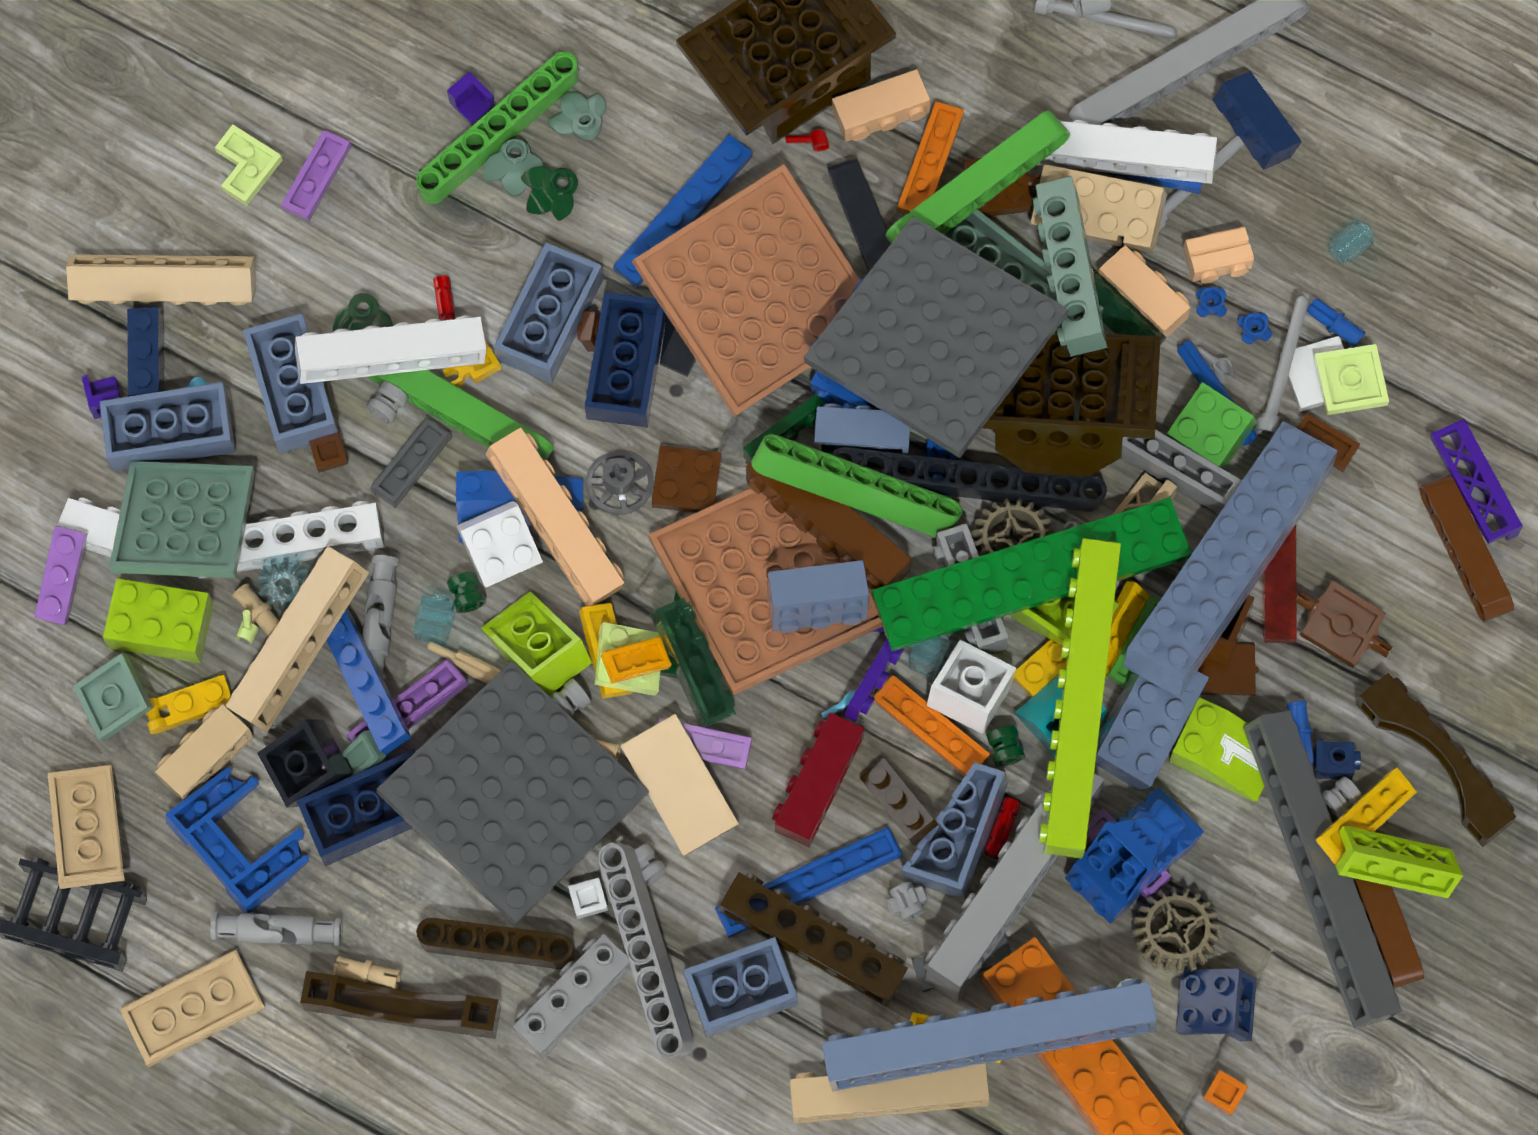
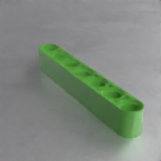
(493, 140)
(988, 175)
(459, 408)
(855, 485)

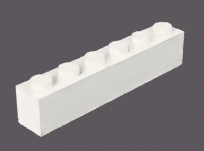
(1136, 152)
(390, 349)

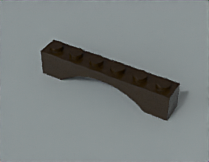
(1393, 710)
(366, 1001)

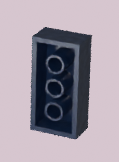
(625, 360)
(352, 814)

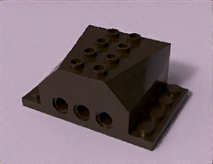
(785, 57)
(1076, 409)

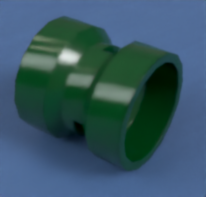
(466, 593)
(1005, 745)

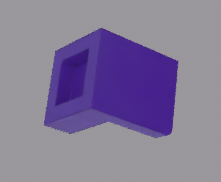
(470, 98)
(99, 391)

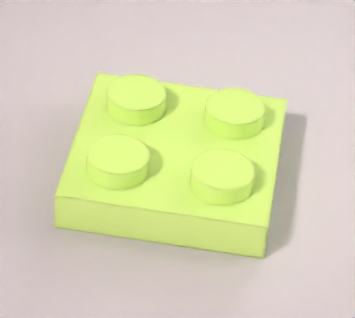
(1351, 379)
(615, 636)

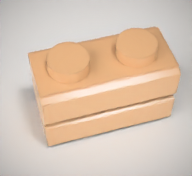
(1218, 255)

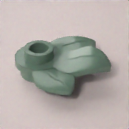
(578, 112)
(508, 169)

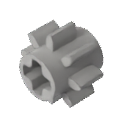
(907, 901)

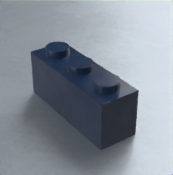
(1256, 120)
(145, 351)

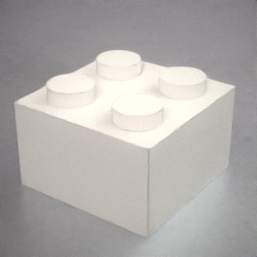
(499, 544)
(971, 686)

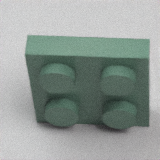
(113, 697)

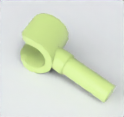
(247, 630)

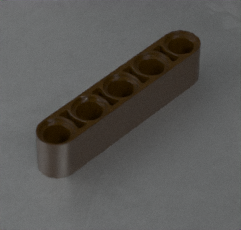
(483, 933)

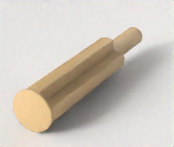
(466, 663)

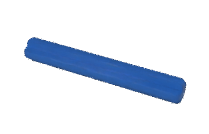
(1204, 374)

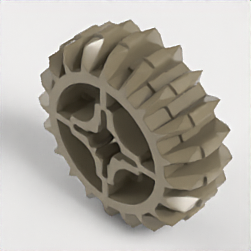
(1009, 514)
(1189, 924)

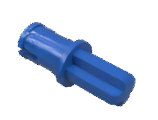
(1335, 322)
(1300, 716)

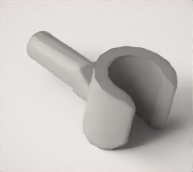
(1220, 365)

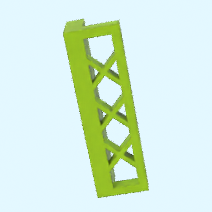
(1398, 867)

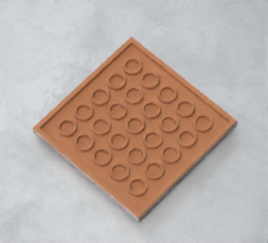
(751, 287)
(722, 568)

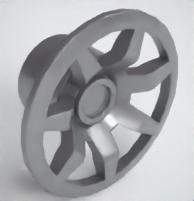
(619, 479)

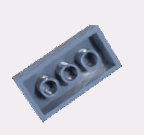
(548, 312)
(293, 409)
(167, 426)
(1144, 729)

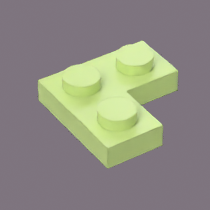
(253, 161)

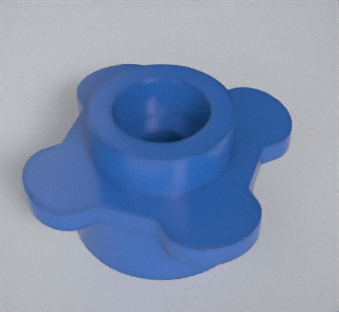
(1215, 294)
(1254, 319)

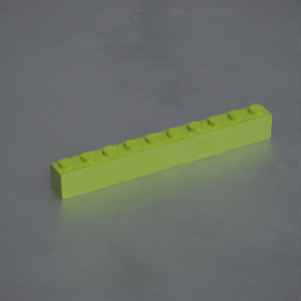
(1081, 698)

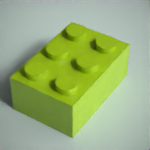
(158, 620)

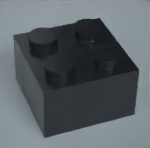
(304, 761)

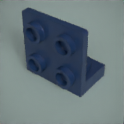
(1217, 1003)

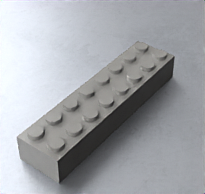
(995, 906)

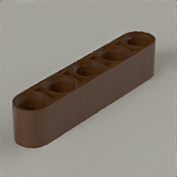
(1466, 548)
(1390, 932)

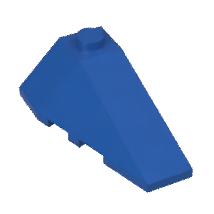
(485, 490)

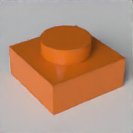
(1225, 1093)

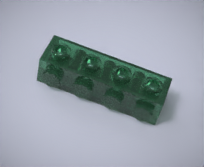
(692, 662)

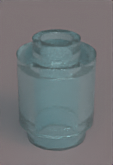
(1351, 242)

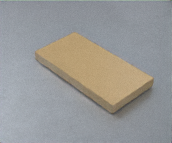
(679, 785)
(85, 826)
(192, 1008)

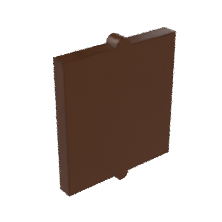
(1236, 677)

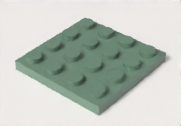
(182, 519)

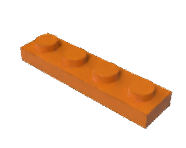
(931, 156)
(930, 726)

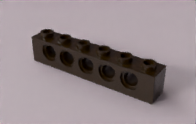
(821, 955)

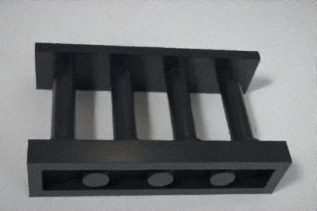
(78, 944)

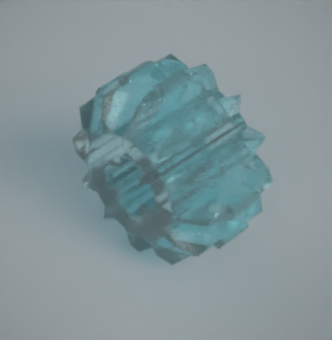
(271, 580)

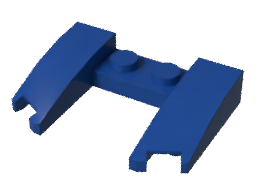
(244, 882)

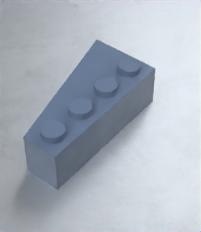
(953, 849)

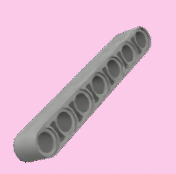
(657, 960)

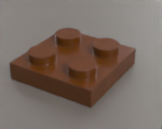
(686, 479)

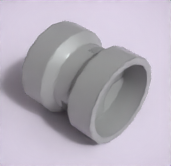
(386, 402)
(575, 696)
(1341, 797)
(650, 867)

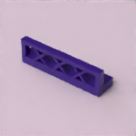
(1483, 478)

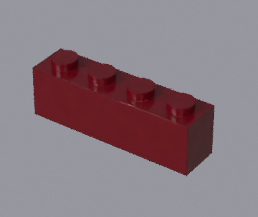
(819, 779)

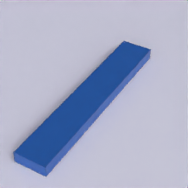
(827, 873)

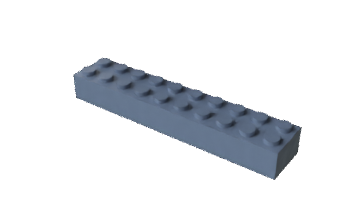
(1230, 559)
(990, 1035)

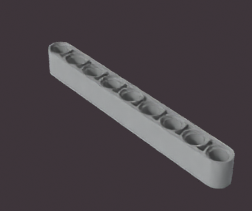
(1188, 61)

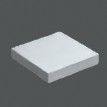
(1304, 376)

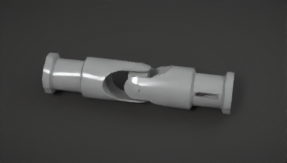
(377, 622)
(251, 928)

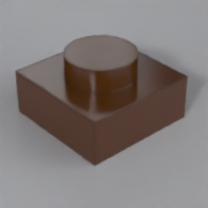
(588, 330)
(328, 452)

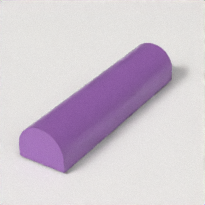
(424, 696)

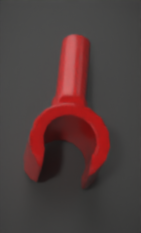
(816, 137)

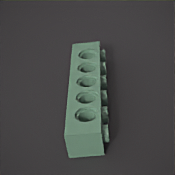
(1057, 198)

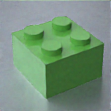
(1212, 426)

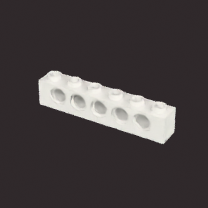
(304, 547)

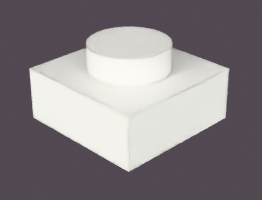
(588, 898)

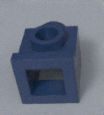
(1327, 767)

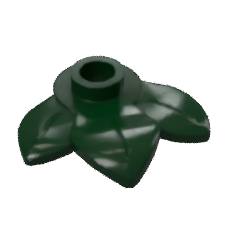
(546, 194)
(353, 320)

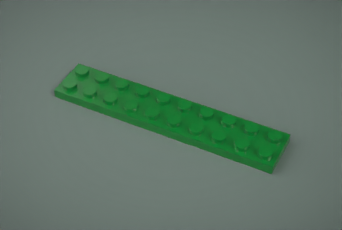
(1023, 575)

